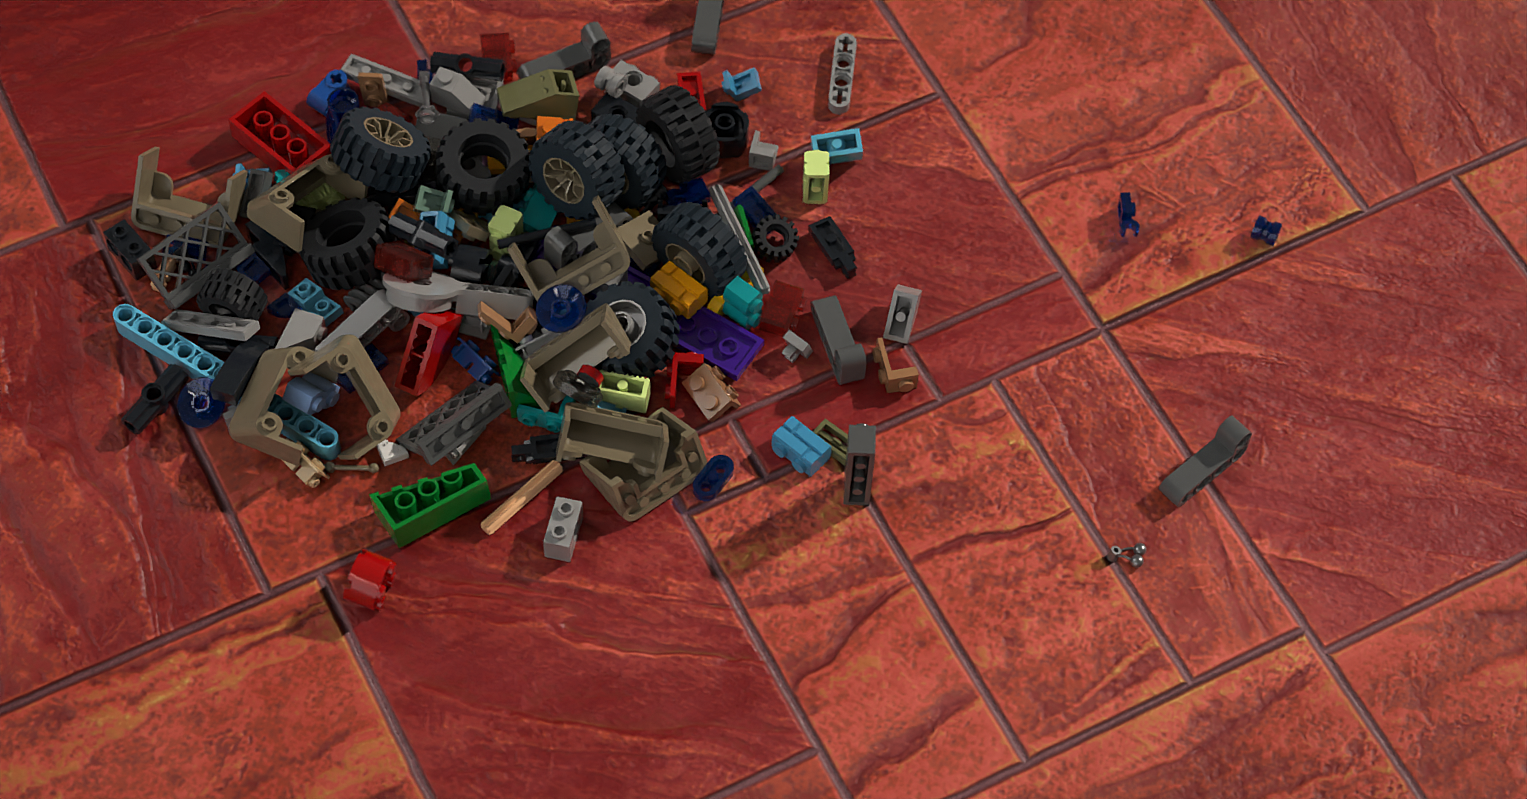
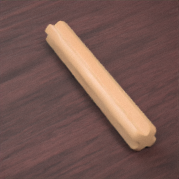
(521, 497)

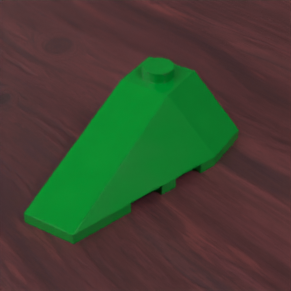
(511, 369)

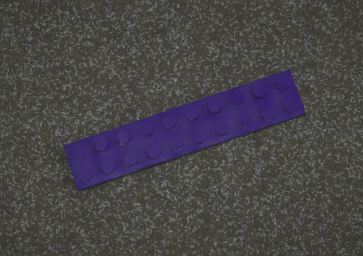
(705, 333)

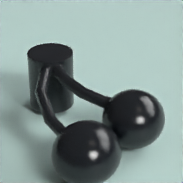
(187, 267)

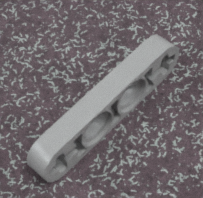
(840, 73)

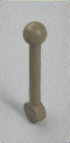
(330, 467)

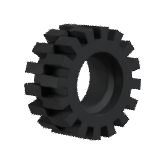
(778, 225)

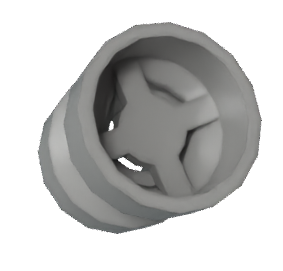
(610, 81)

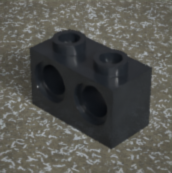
(127, 247)

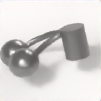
(1136, 560)

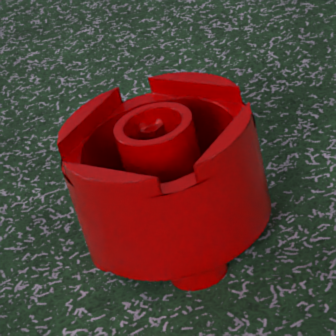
(369, 580)

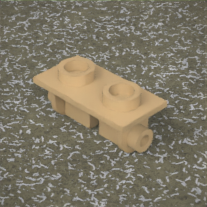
(311, 468)

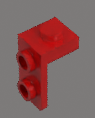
(682, 364)

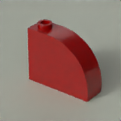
(427, 350)

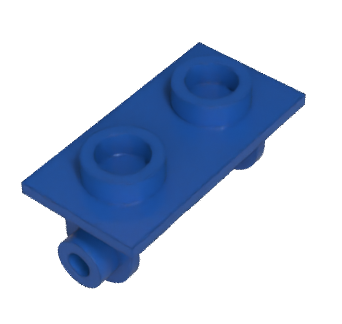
(467, 354)

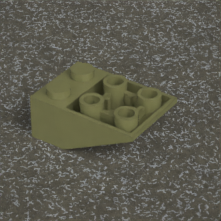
(541, 94)

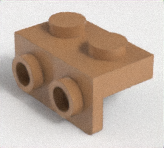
(711, 391)

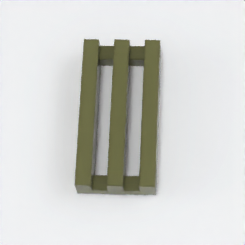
(835, 453)

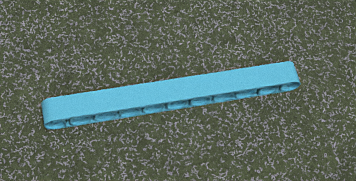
(200, 359)

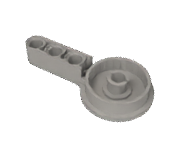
(440, 291)

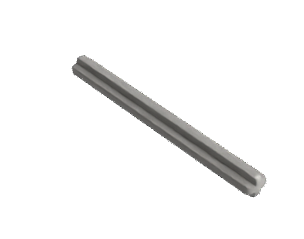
(728, 217)

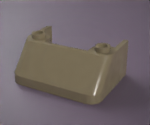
(271, 207)
(164, 213)
(587, 271)
(588, 343)
(349, 356)
(252, 422)
(613, 437)

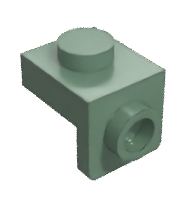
(433, 200)

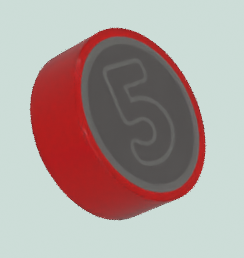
(590, 375)

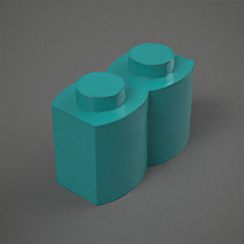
(743, 303)

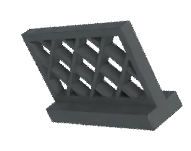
(194, 283)
(451, 426)

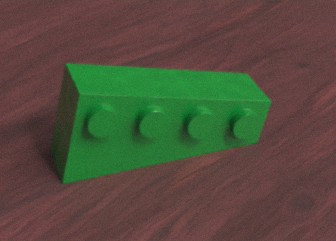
(430, 502)

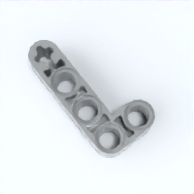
(370, 320)

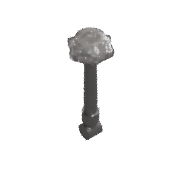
(427, 113)

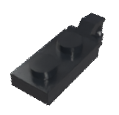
(834, 245)
(537, 450)

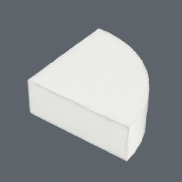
(391, 452)

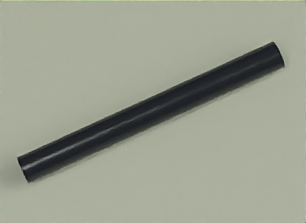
(540, 234)

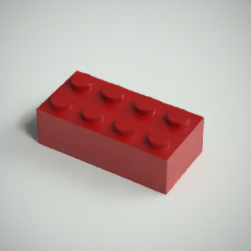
(276, 135)

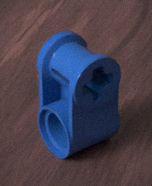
(318, 96)

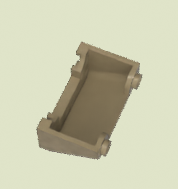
(637, 494)

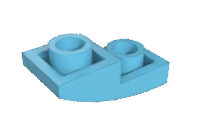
(313, 300)

